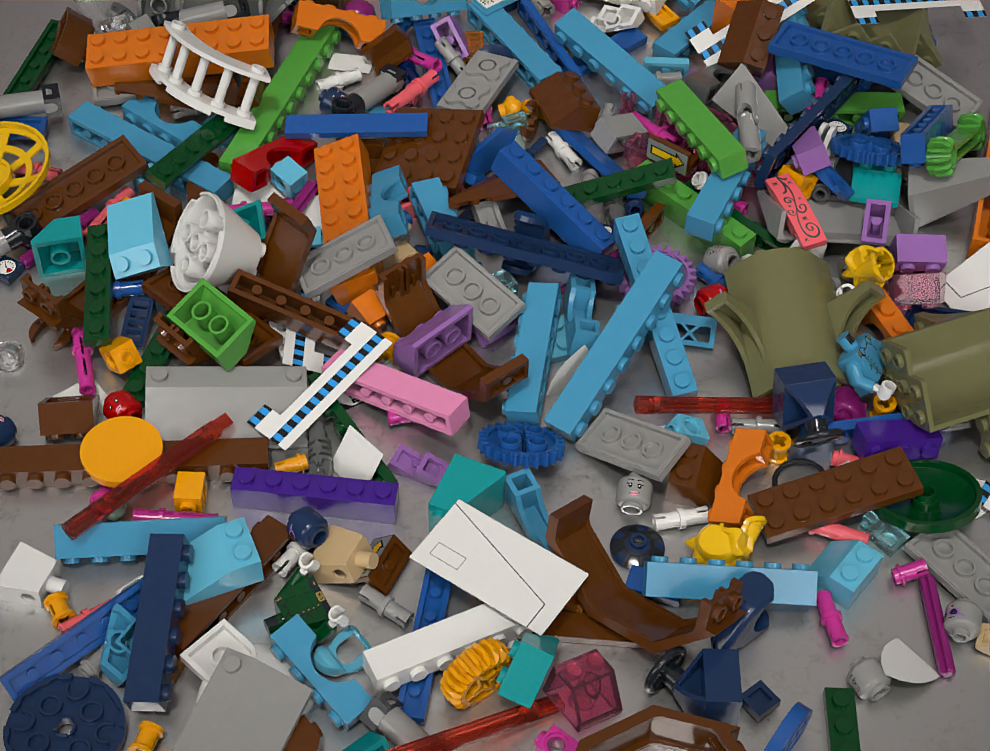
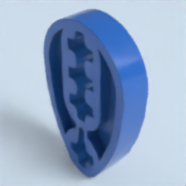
(790, 728)

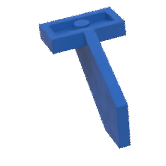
(486, 152)

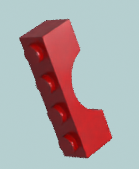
(253, 168)

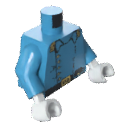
(864, 365)

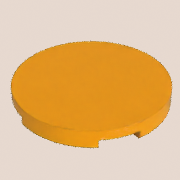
(119, 449)

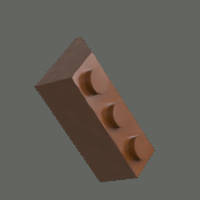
(749, 34)
(566, 102)

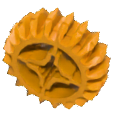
(474, 673)

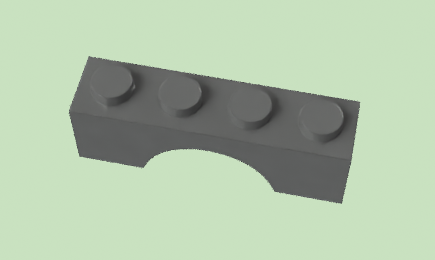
(708, 81)

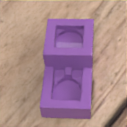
(420, 468)

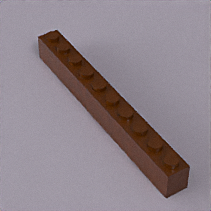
(61, 464)

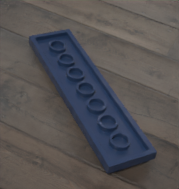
(821, 111)
(533, 250)

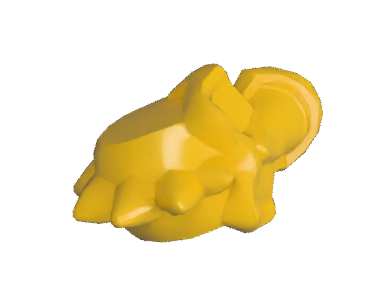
(869, 264)
(726, 543)

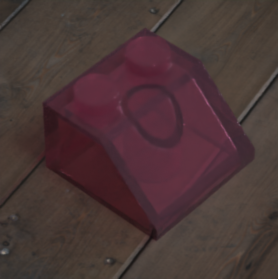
(917, 289)
(584, 690)

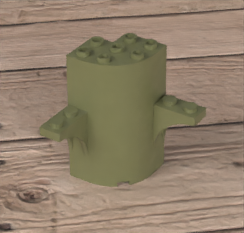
(898, 29)
(788, 313)
(943, 371)

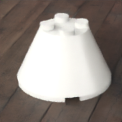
(212, 244)

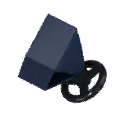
(806, 399)
(706, 687)

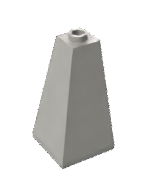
(767, 115)
(938, 196)

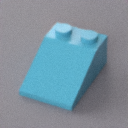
(136, 237)
(222, 561)

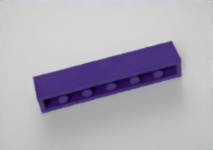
(325, 494)

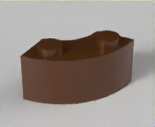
(72, 36)

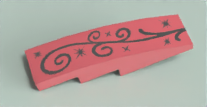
(799, 214)

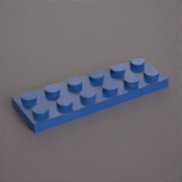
(843, 54)

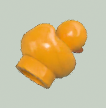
(513, 105)

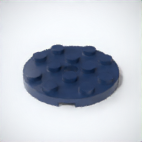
(66, 699)

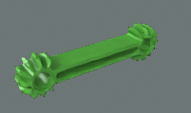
(946, 150)

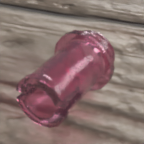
(626, 105)

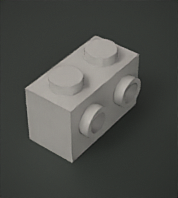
(614, 131)

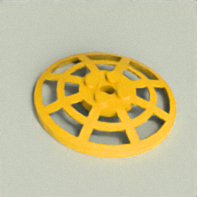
(6, 171)

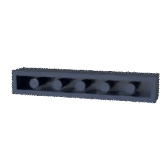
(158, 623)

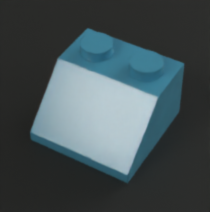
(846, 570)

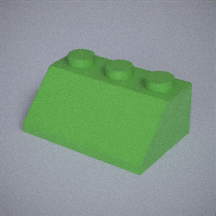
(214, 323)

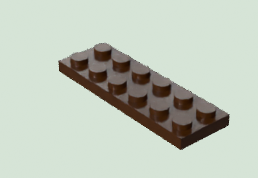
(85, 182)
(263, 339)
(835, 494)

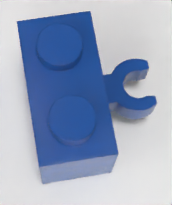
(878, 122)

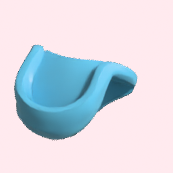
(326, 660)

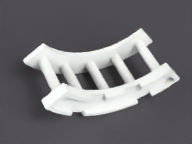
(193, 94)

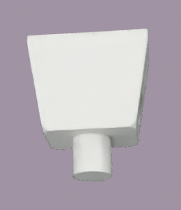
(30, 577)

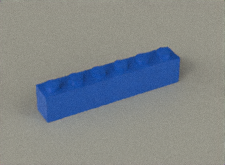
(932, 122)
(551, 200)

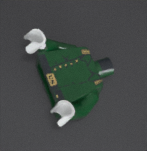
(304, 597)

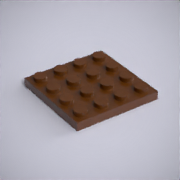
(442, 153)

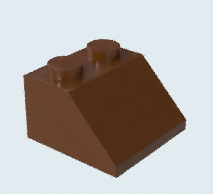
(68, 415)
(694, 478)

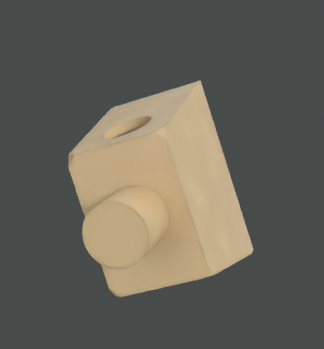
(343, 557)

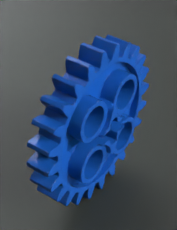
(867, 149)
(504, 444)

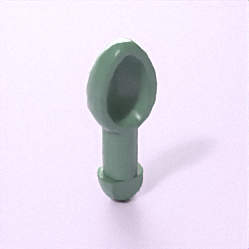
(118, 513)

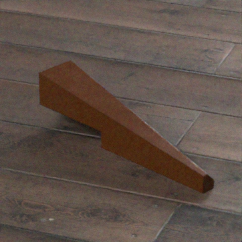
(152, 89)
(489, 189)

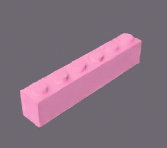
(408, 397)

